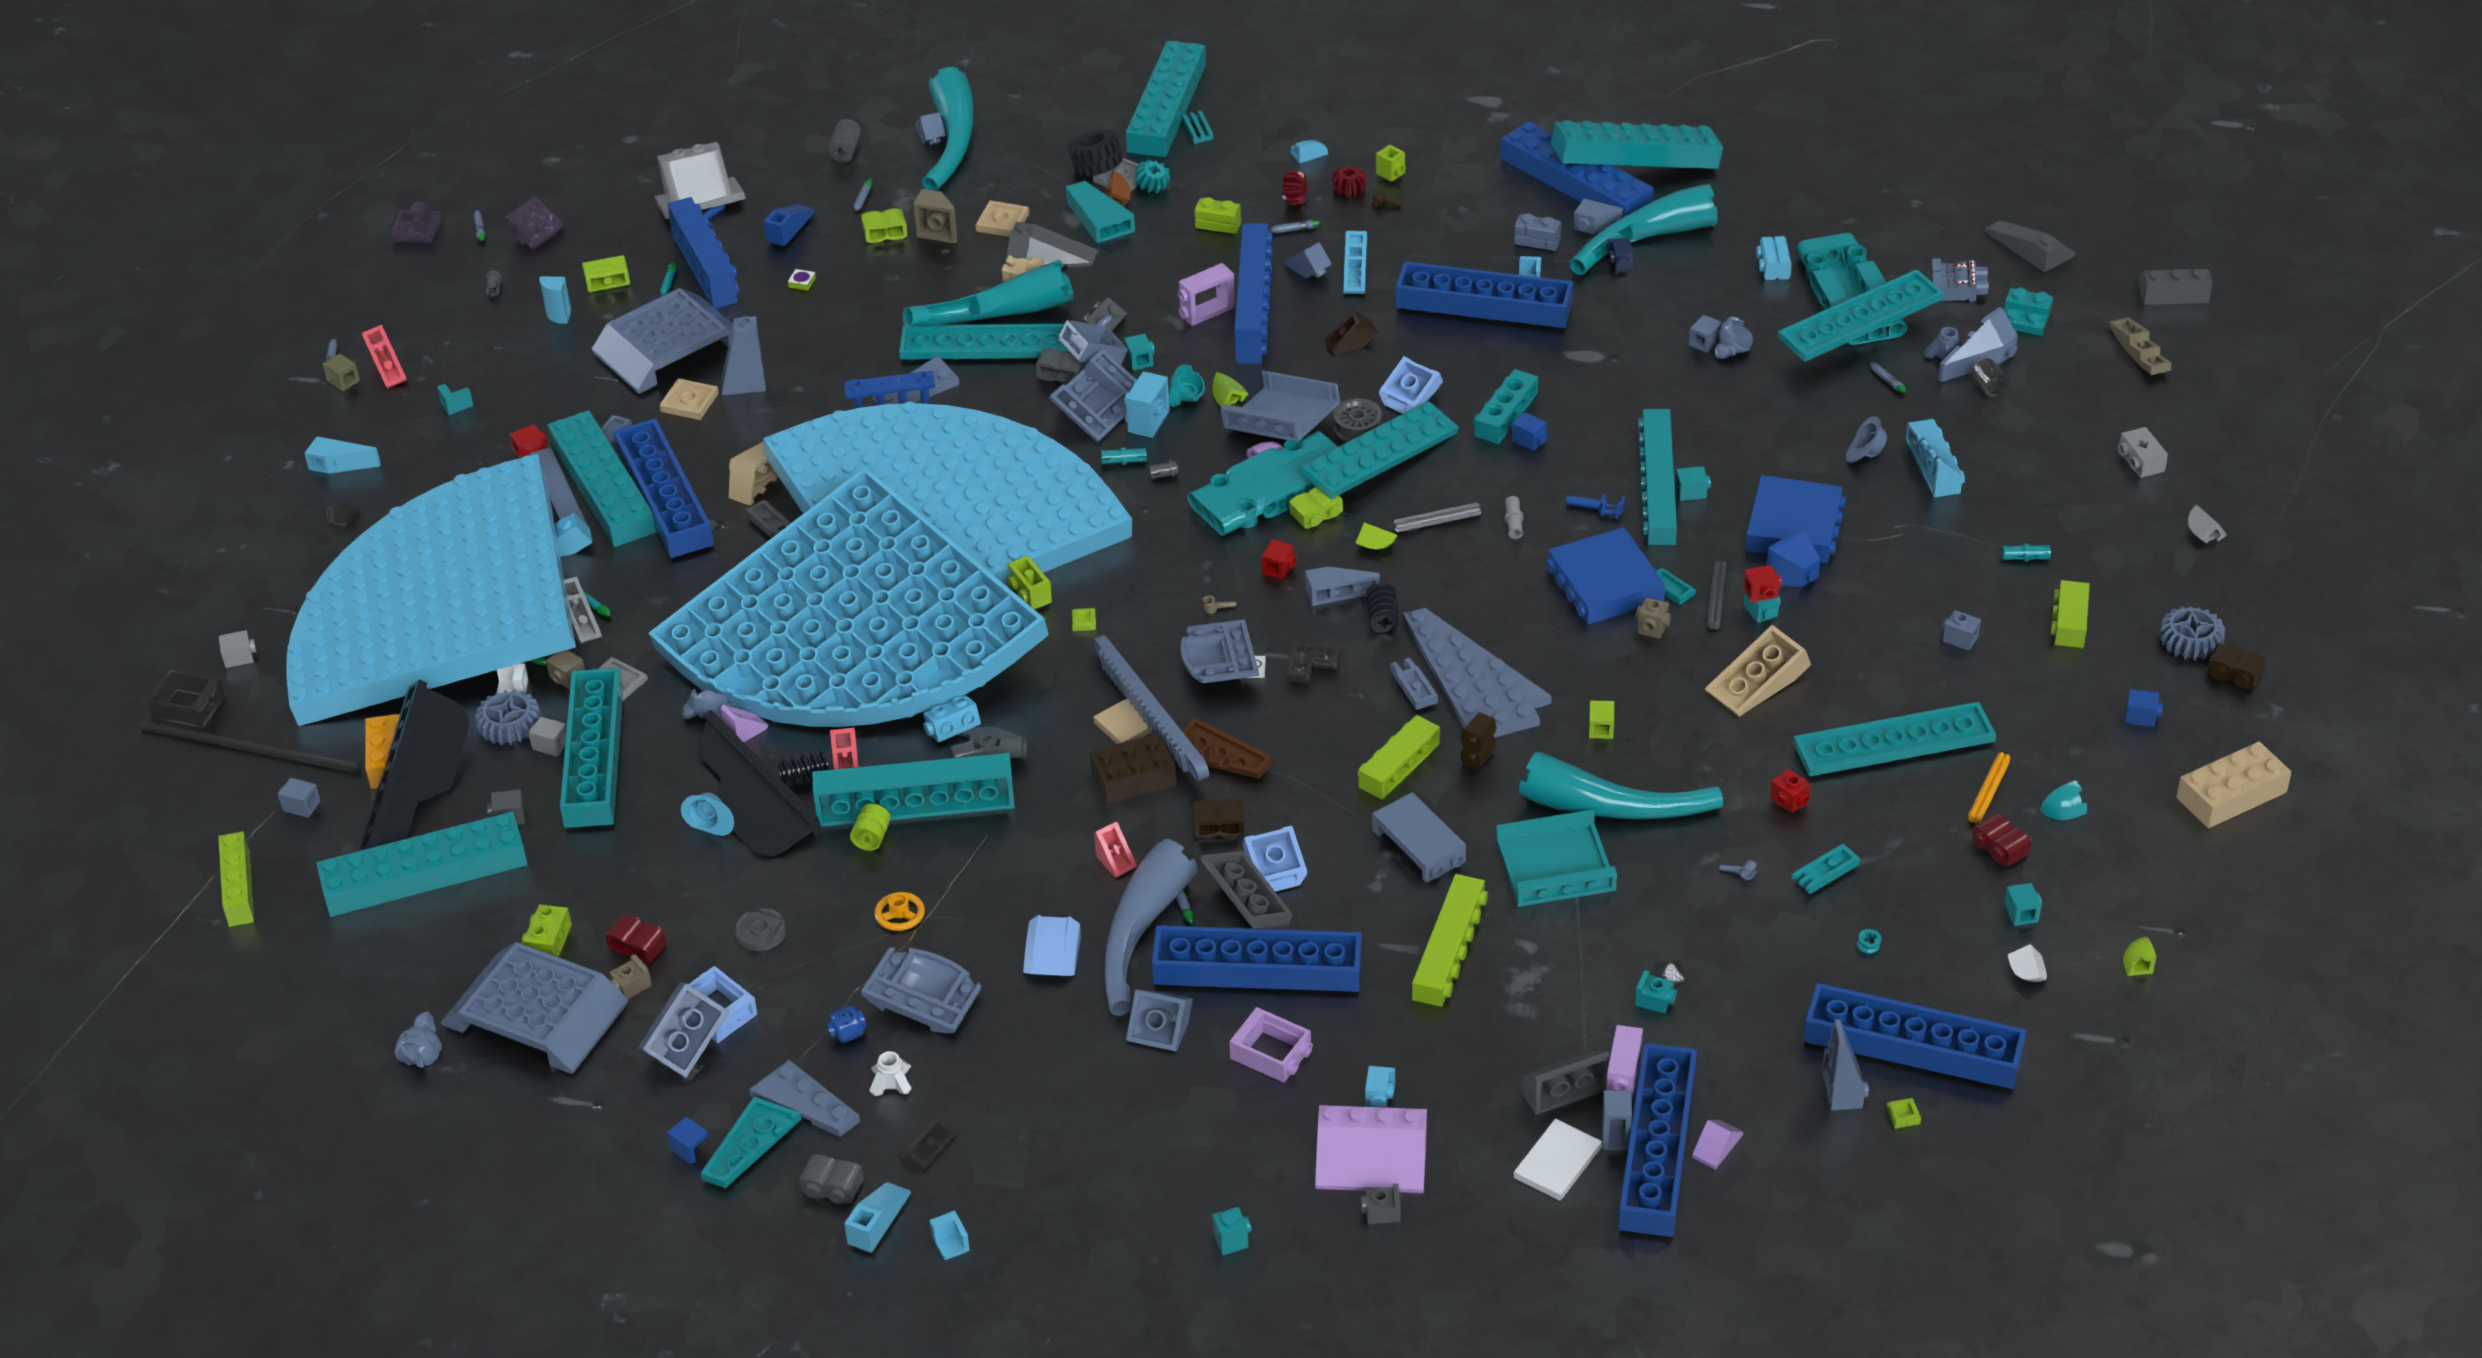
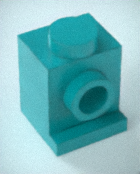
(1655, 993)

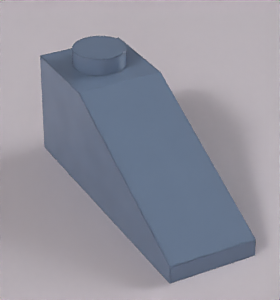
(1337, 584)

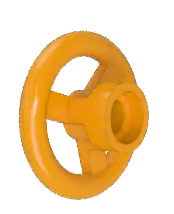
(899, 908)

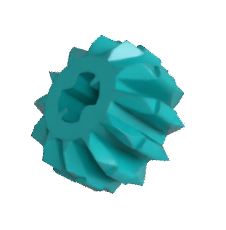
(1152, 176)

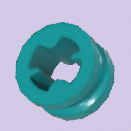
(1866, 947)

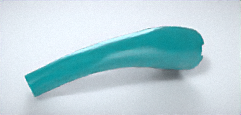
(955, 104)
(1673, 213)
(1023, 294)
(1575, 790)

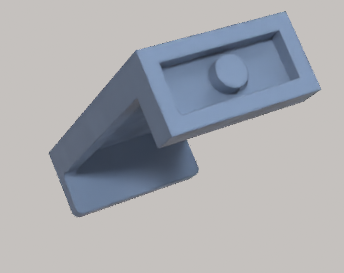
(1420, 835)

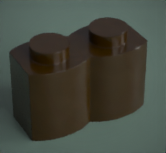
(2236, 666)
(1478, 741)
(1218, 818)

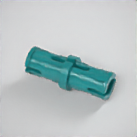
(1123, 456)
(2026, 552)

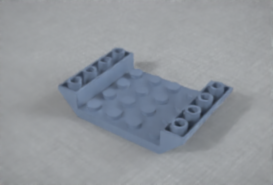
(659, 335)
(540, 1004)

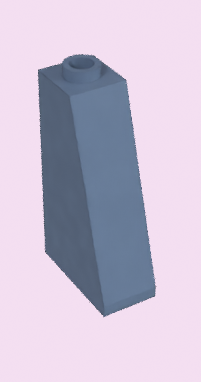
(744, 361)

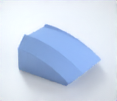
(1409, 386)
(1277, 857)
(1052, 946)

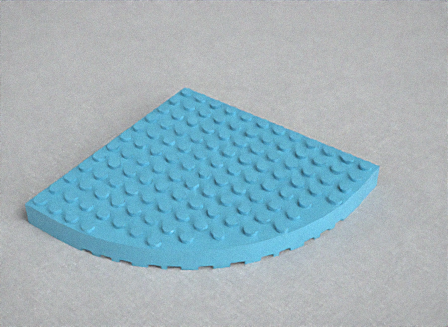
(968, 472)
(434, 595)
(850, 618)

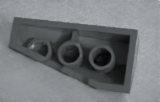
(1035, 241)
(2031, 245)

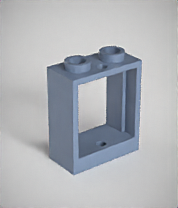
(1087, 340)

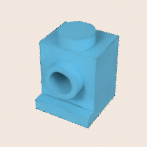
(1379, 1086)

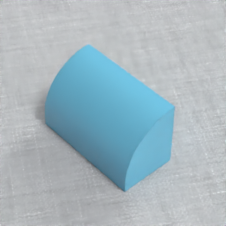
(556, 298)

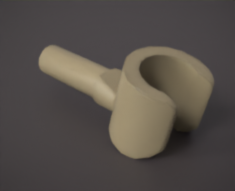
(1211, 605)

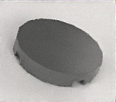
(760, 929)

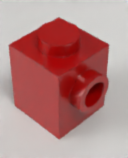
(528, 440)
(1278, 559)
(1761, 583)

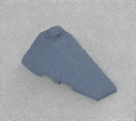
(1992, 340)
(1842, 1072)

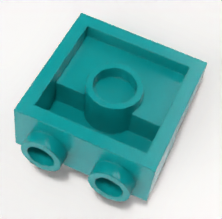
(2028, 310)

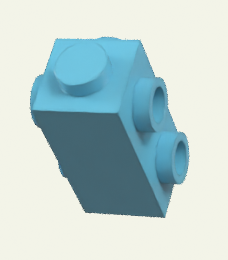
(951, 718)

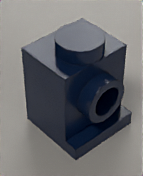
(1620, 254)

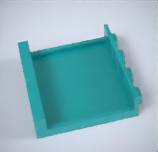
(1554, 858)

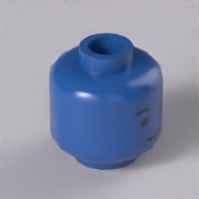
(846, 1023)

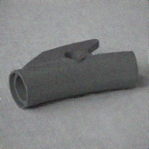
(989, 742)

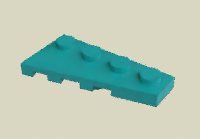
(749, 1139)

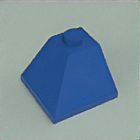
(1794, 559)

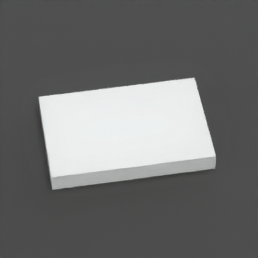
(1557, 1159)

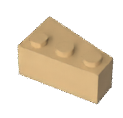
(749, 474)

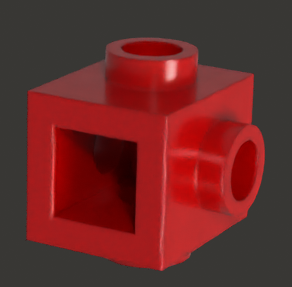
(1790, 791)

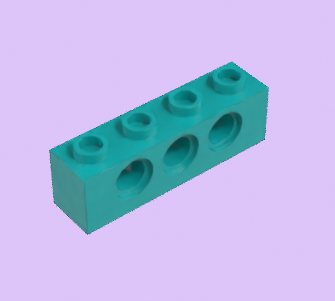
(1505, 406)

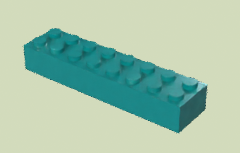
(1166, 98)
(1636, 144)
(601, 478)
(592, 748)
(915, 788)
(421, 863)

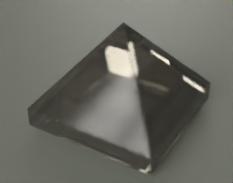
(1670, 971)

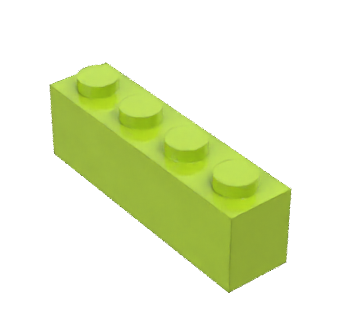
(1399, 757)
(236, 879)

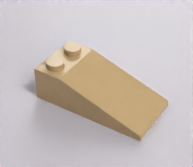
(1759, 672)

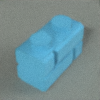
(1774, 258)

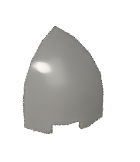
(2204, 526)

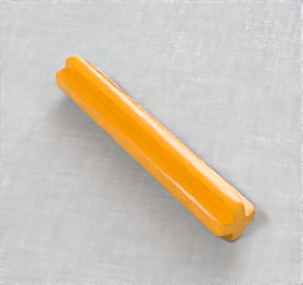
(1989, 788)

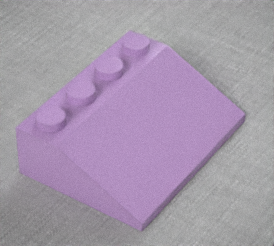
(1371, 1148)

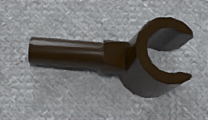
(1380, 198)

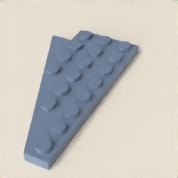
(1474, 677)

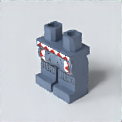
(1960, 279)

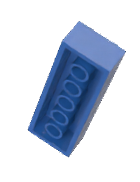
(703, 252)

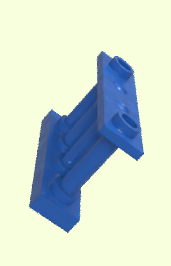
(890, 384)

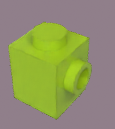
(1390, 163)

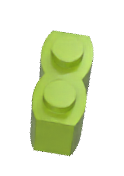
(884, 225)
(1314, 507)

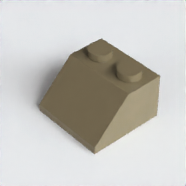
(934, 216)

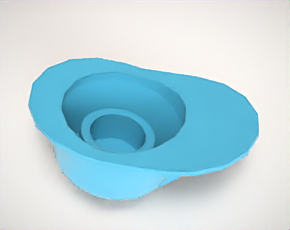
(707, 814)

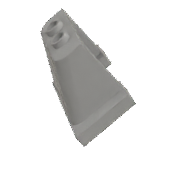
(699, 175)

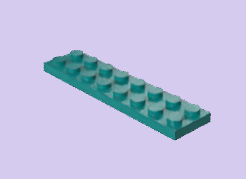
(1860, 315)
(979, 341)
(1379, 449)
(1894, 739)

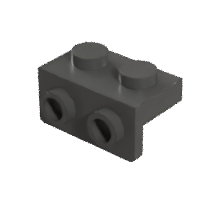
(1100, 310)

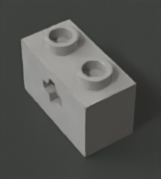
(2143, 452)

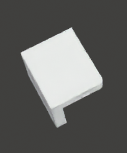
(512, 678)

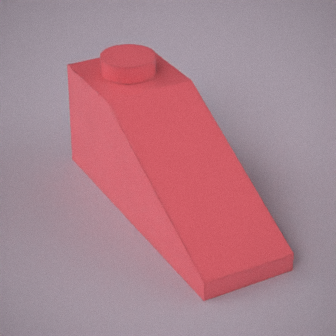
(384, 356)
(844, 748)

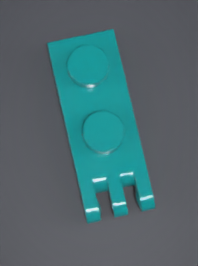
(1826, 868)

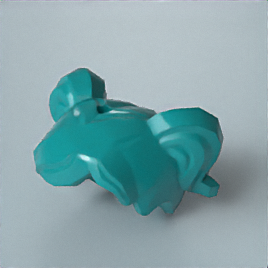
(1185, 386)

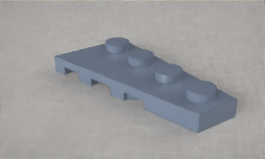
(943, 378)
(798, 1091)

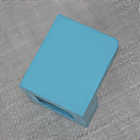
(1530, 266)
(949, 1235)

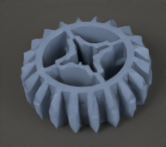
(2191, 632)
(507, 717)

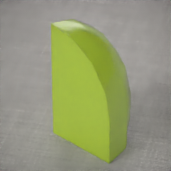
(1226, 390)
(1375, 538)
(2139, 957)

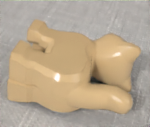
(1018, 266)

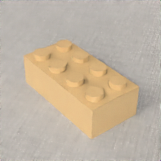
(2233, 784)

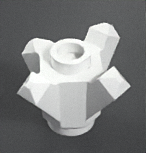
(890, 1074)

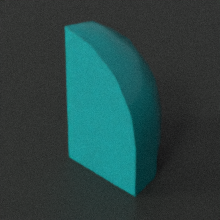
(2064, 803)

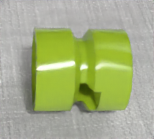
(870, 827)

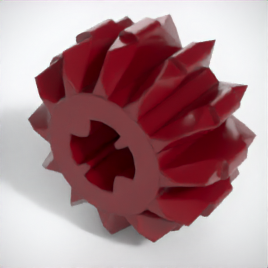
(1349, 181)
(1294, 187)

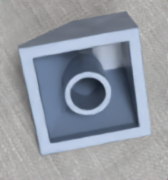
(1158, 1019)

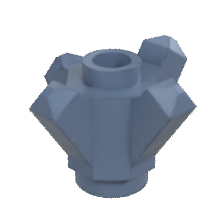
(1943, 344)

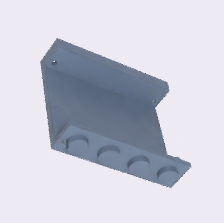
(1284, 407)

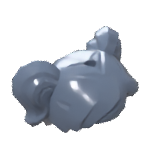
(1733, 338)
(704, 702)
(419, 1043)

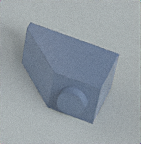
(930, 129)
(1595, 216)
(1310, 262)

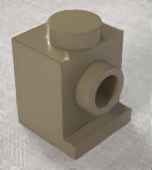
(631, 977)

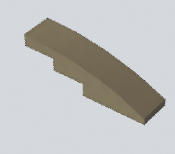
(2139, 346)

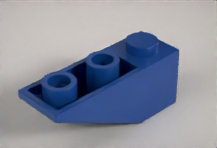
(785, 223)

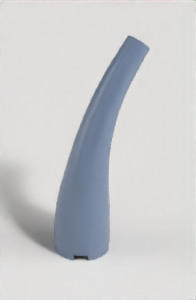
(1151, 889)

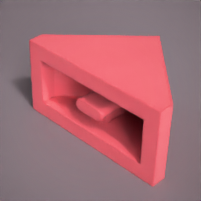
(1113, 850)

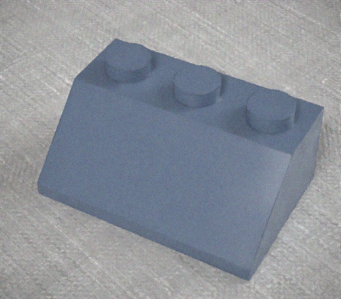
(683, 1029)

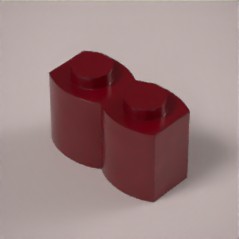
(2001, 840)
(633, 937)

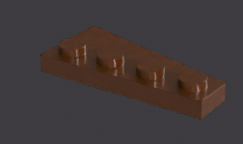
(1225, 751)

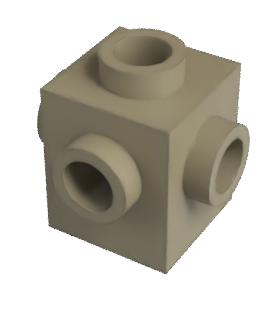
(1653, 617)

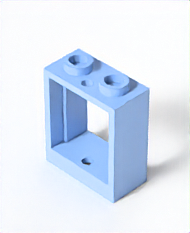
(740, 1010)

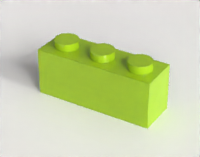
(2070, 614)

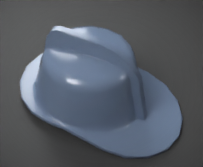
(1868, 440)

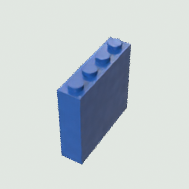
(1791, 504)
(1605, 575)

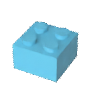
(1147, 404)

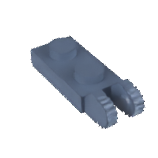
(1414, 684)

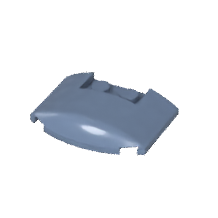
(1219, 652)
(922, 988)

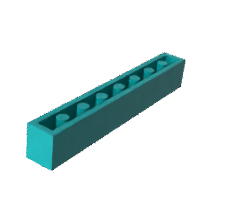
(1659, 477)

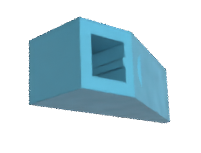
(339, 456)
(572, 535)
(874, 1216)

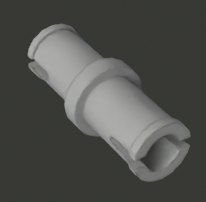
(1514, 517)

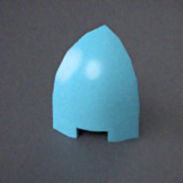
(1308, 150)

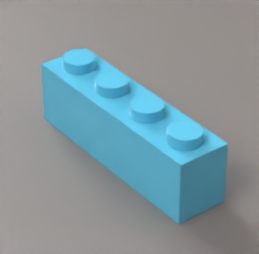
(1934, 458)

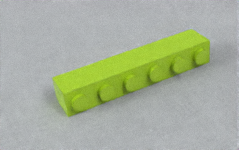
(1449, 940)

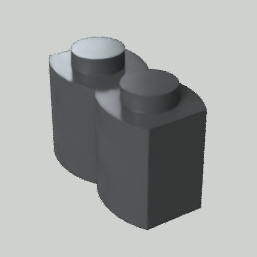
(1058, 366)
(831, 1179)

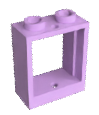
(1225, 294)
(1286, 1031)
(1625, 1060)

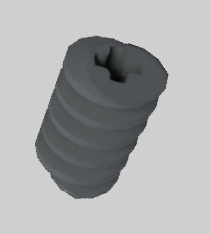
(844, 140)

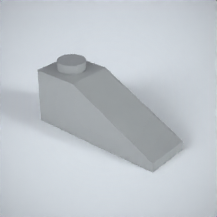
(582, 618)

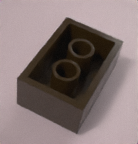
(1133, 768)

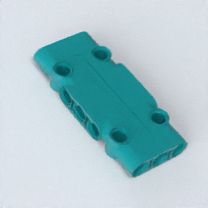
(1841, 272)
(1258, 485)

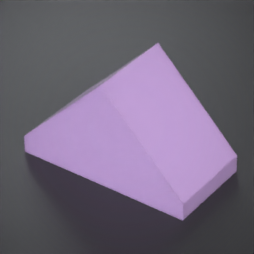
(742, 722)
(1716, 1142)

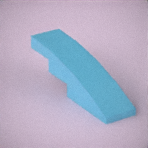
(1355, 262)

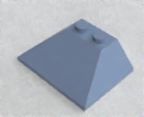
(1096, 395)

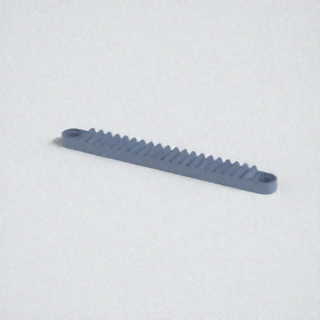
(1150, 709)

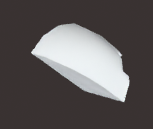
(2028, 964)

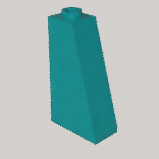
(1098, 212)

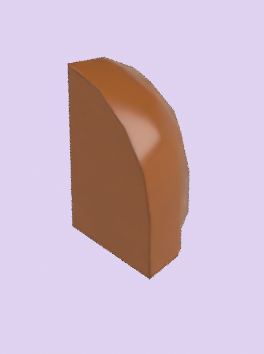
(1118, 189)

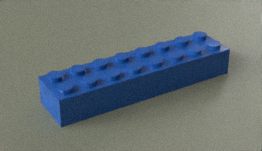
(1532, 152)
(1253, 293)
(1484, 294)
(664, 487)
(1257, 958)
(1917, 1035)
(1658, 1140)

